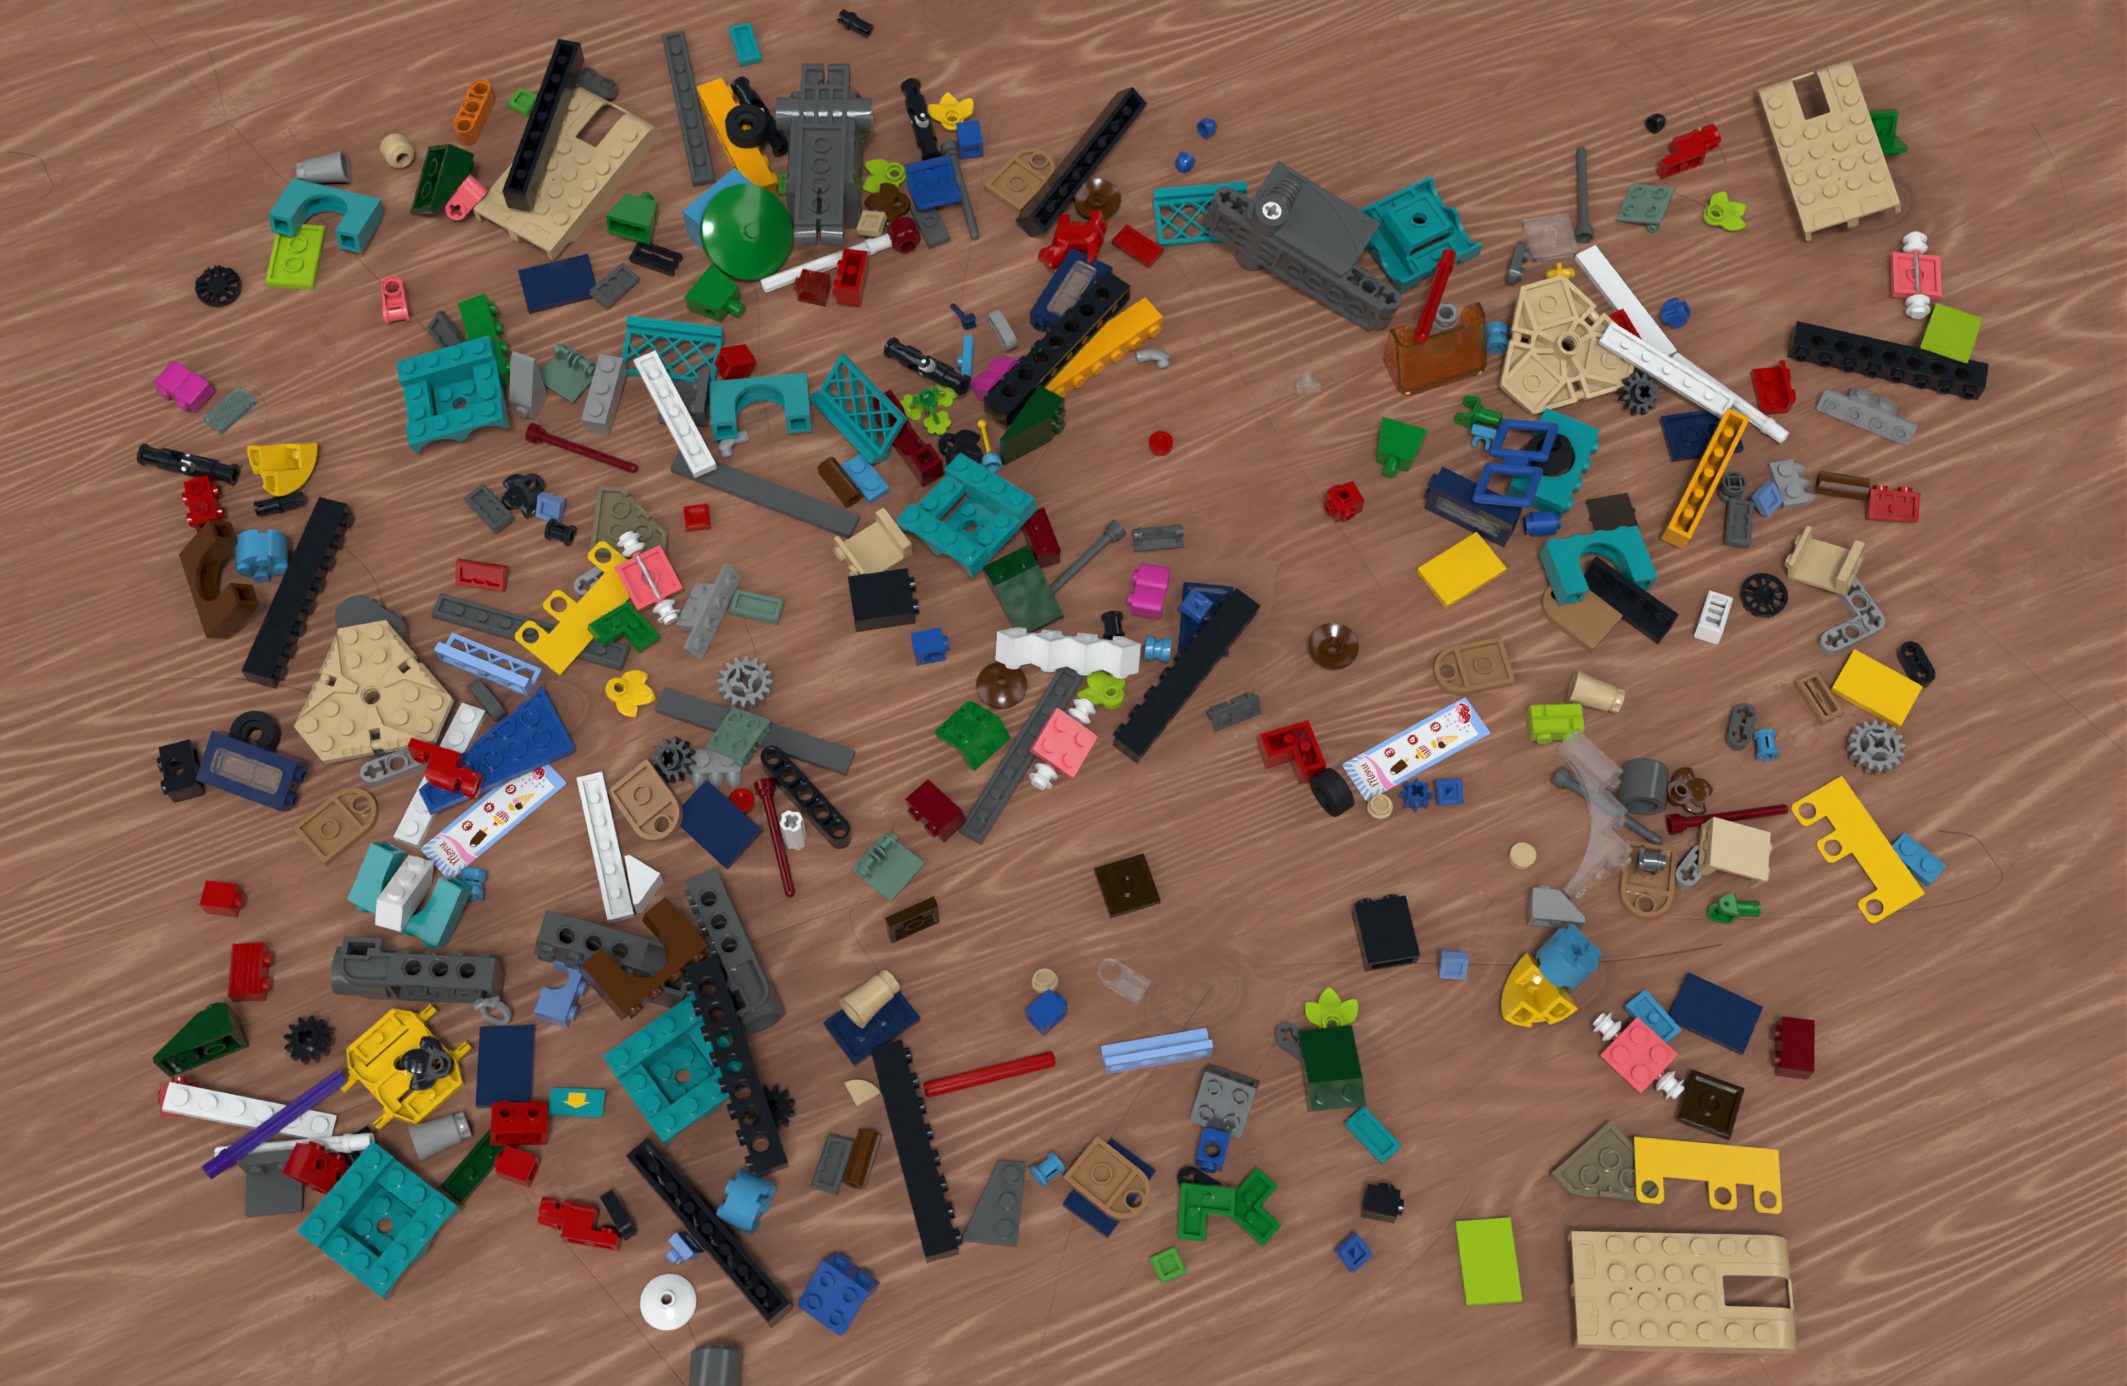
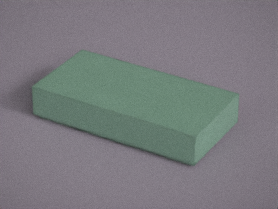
(757, 607)

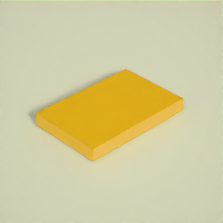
(1461, 570)
(1876, 688)

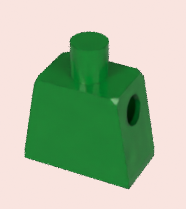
(634, 217)
(715, 296)
(1398, 446)

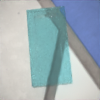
(229, 410)

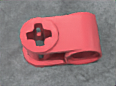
(467, 196)
(395, 304)

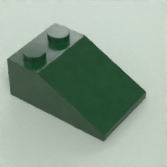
(441, 175)
(1034, 425)
(1022, 590)
(202, 1040)
(1331, 1069)

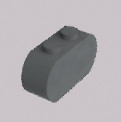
(361, 610)

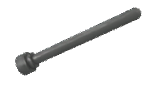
(952, 148)
(1584, 231)
(1112, 533)
(1565, 779)

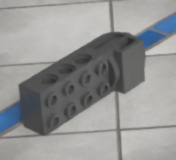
(727, 940)
(639, 955)
(374, 972)

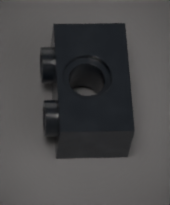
(175, 757)

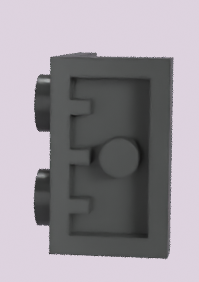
(695, 397)
(1224, 1100)
(267, 1188)

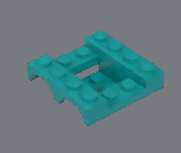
(1401, 235)
(457, 375)
(991, 505)
(653, 1058)
(351, 1213)

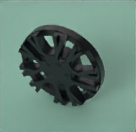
(218, 286)
(1763, 595)

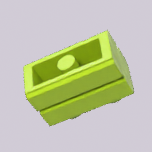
(1553, 721)

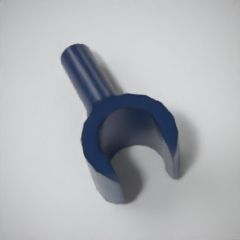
(967, 321)

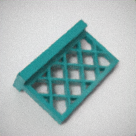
(1183, 197)
(677, 331)
(850, 422)

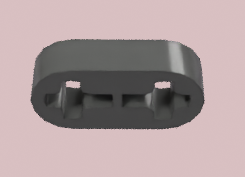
(486, 700)
(1746, 727)
(1289, 1046)

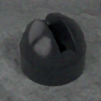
(1655, 123)

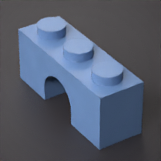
(560, 1005)

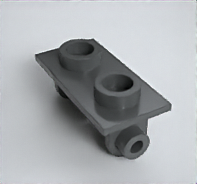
(1158, 538)
(1242, 708)

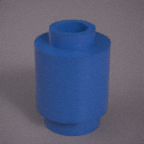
(1541, 523)

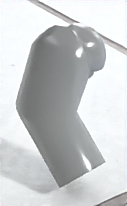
(1153, 354)

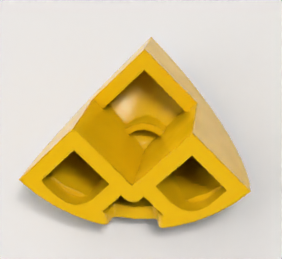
(282, 465)
(1532, 998)

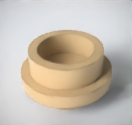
(1379, 807)
(1044, 980)

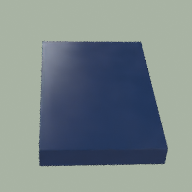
(557, 283)
(1689, 434)
(1188, 625)
(718, 824)
(1715, 1013)
(884, 1027)
(505, 1064)
(1092, 1215)

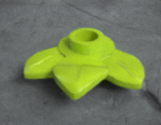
(881, 173)
(1726, 213)
(1104, 690)
(1331, 1010)

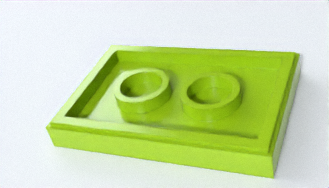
(296, 259)
(1951, 333)
(1488, 1262)

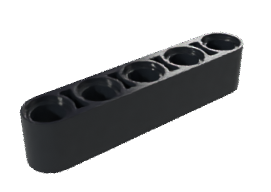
(811, 807)

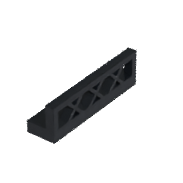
(1627, 601)

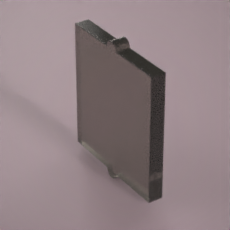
(1611, 512)

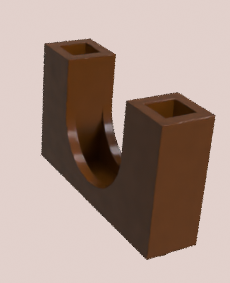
(201, 559)
(628, 993)

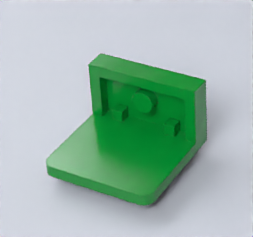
(1885, 127)
(974, 733)

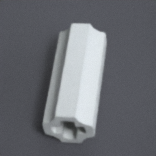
(793, 830)

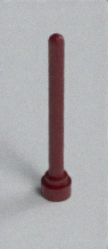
(536, 434)
(765, 790)
(1677, 824)

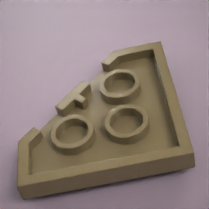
(619, 514)
(1603, 1169)

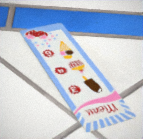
(1416, 749)
(491, 819)

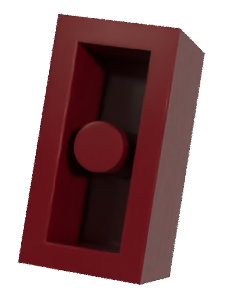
(1041, 539)
(935, 810)
(1794, 1047)

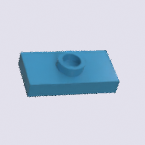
(965, 361)

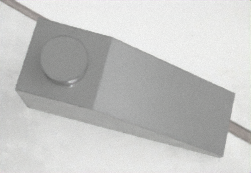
(527, 388)

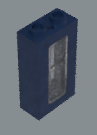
(1065, 287)
(1451, 499)
(252, 771)

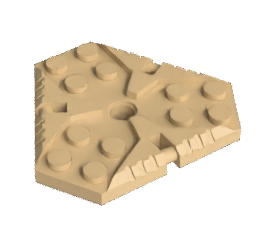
(1542, 371)
(366, 665)

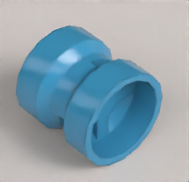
(1496, 337)
(1158, 649)
(475, 878)

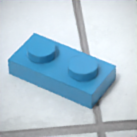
(866, 478)
(1918, 860)
(1653, 1015)

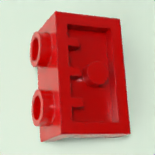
(1773, 389)
(1893, 505)

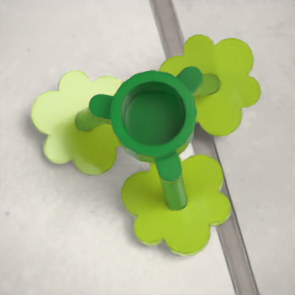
(927, 401)

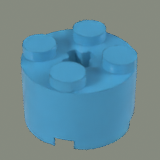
(261, 554)
(1568, 958)
(746, 1201)

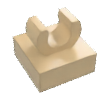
(871, 224)

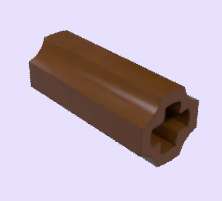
(839, 482)
(1842, 485)
(862, 1159)

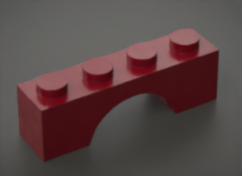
(917, 455)

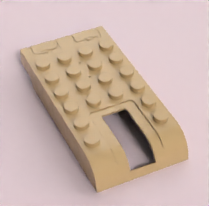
(1831, 159)
(576, 177)
(1690, 1306)

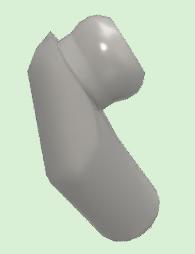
(725, 445)

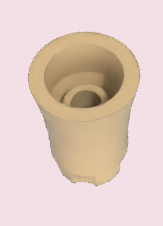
(1594, 693)
(869, 998)

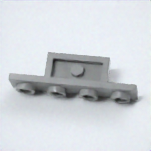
(1868, 413)
(706, 609)

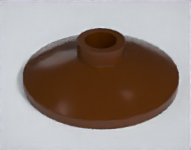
(1100, 192)
(1334, 636)
(1001, 695)

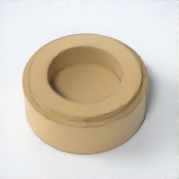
(1522, 856)

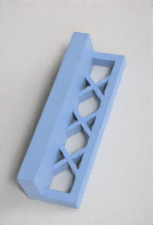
(487, 669)
(1156, 1051)

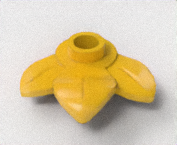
(951, 110)
(634, 692)

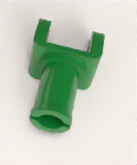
(1478, 414)
(1730, 909)

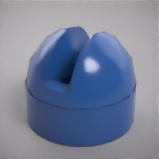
(1206, 127)
(1184, 162)

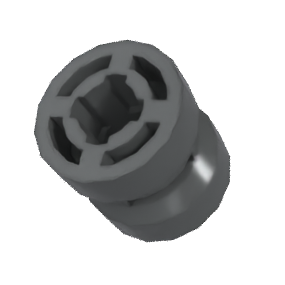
(1731, 486)

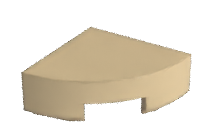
(862, 1091)

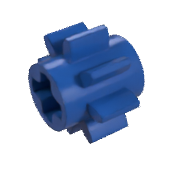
(1675, 313)
(1414, 789)

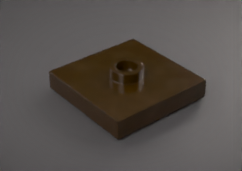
(1127, 885)
(912, 920)
(1710, 1104)

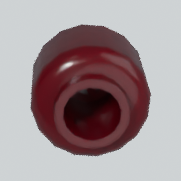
(903, 234)

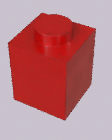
(735, 362)
(222, 898)
(517, 1166)

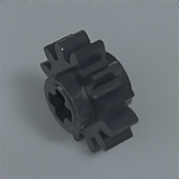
(1639, 393)
(678, 751)
(306, 1050)
(778, 1100)

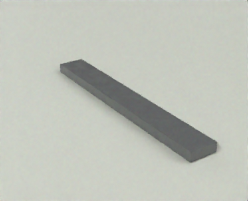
(688, 109)
(773, 497)
(506, 624)
(791, 742)
(1018, 758)

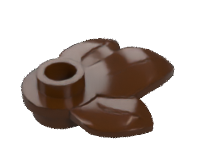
(885, 202)
(1688, 791)

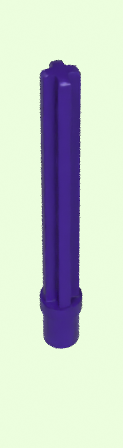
(229, 1156)

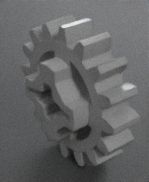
(736, 691)
(1888, 750)

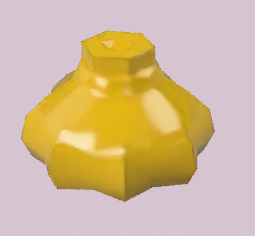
(1567, 272)

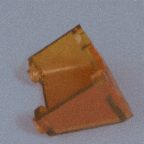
(1442, 359)

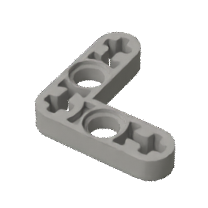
(1858, 623)
(381, 778)

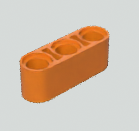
(474, 112)

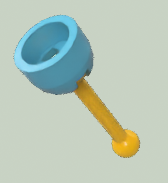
(991, 459)

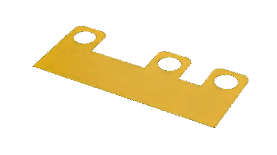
(571, 633)
(1864, 839)
(1708, 1162)

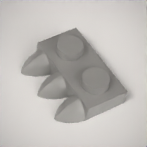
(1789, 484)
(714, 767)

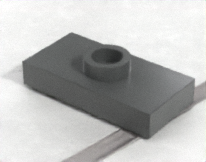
(931, 226)
(614, 286)
(444, 331)
(489, 509)
(1739, 523)
(832, 1164)

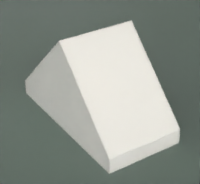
(643, 882)

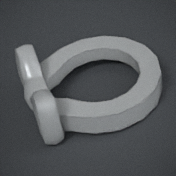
(492, 1002)

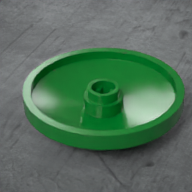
(746, 232)

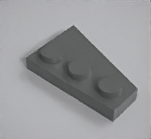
(999, 1209)

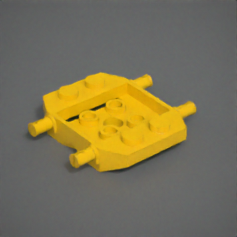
(374, 1061)

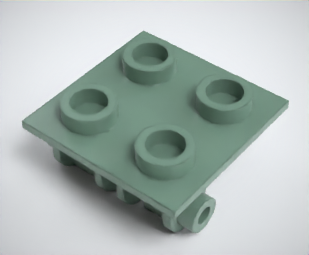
(1646, 205)
(568, 373)
(739, 735)
(888, 866)

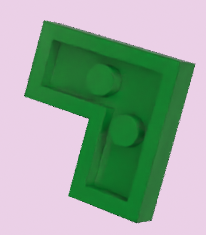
(624, 622)
(1197, 1202)
(1249, 1210)

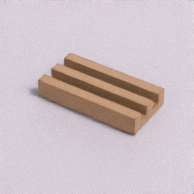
(1819, 705)

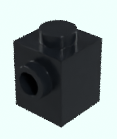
(1382, 1203)

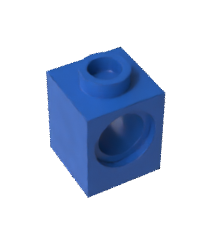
(969, 139)
(929, 646)
(1046, 1011)
(1215, 1139)

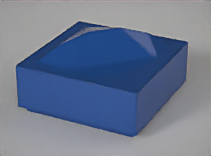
(1195, 605)
(1449, 791)
(1353, 1252)

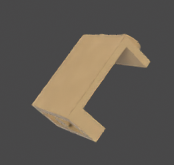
(875, 547)
(1824, 563)
(1734, 850)

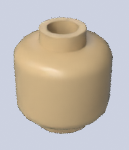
(397, 150)

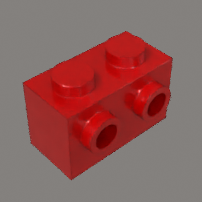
(851, 278)
(519, 1123)
(315, 1167)

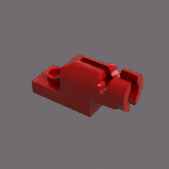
(1689, 151)
(445, 768)
(578, 1224)

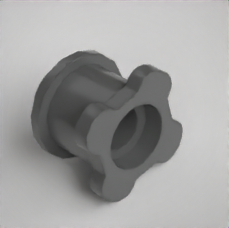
(1649, 860)

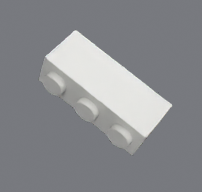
(404, 893)

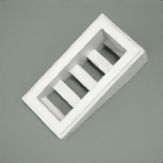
(1710, 631)

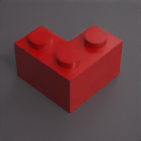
(1294, 745)

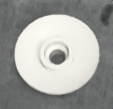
(674, 1314)

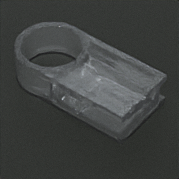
(1129, 984)

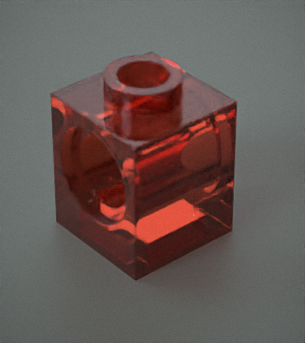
(813, 287)

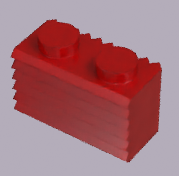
(250, 972)

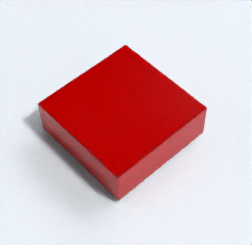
(697, 517)

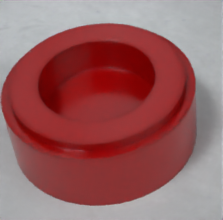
(1160, 443)
(743, 800)

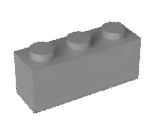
(604, 394)

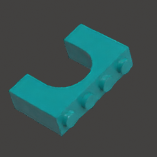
(305, 199)
(733, 395)
(1556, 492)
(1621, 546)
(440, 916)

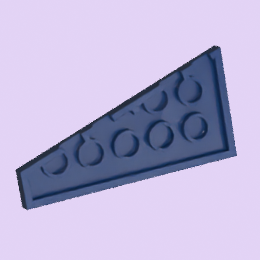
(509, 750)

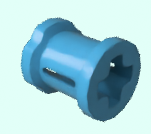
(1770, 752)
(1047, 1169)

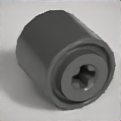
(1644, 786)
(715, 1366)

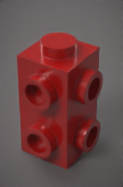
(202, 501)

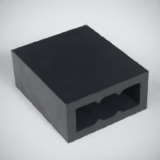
(883, 599)
(1385, 932)

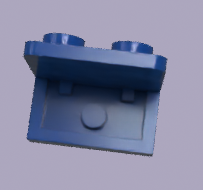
(932, 183)
(837, 1292)

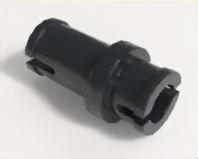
(855, 23)

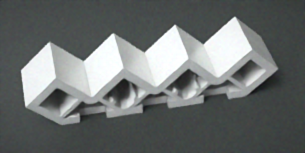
(1053, 651)

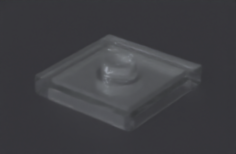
(1550, 238)

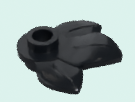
(964, 443)
(520, 495)
(423, 1064)

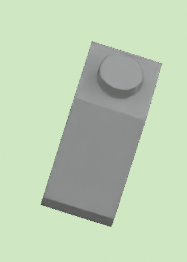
(1552, 909)

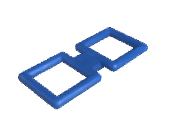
(1515, 463)

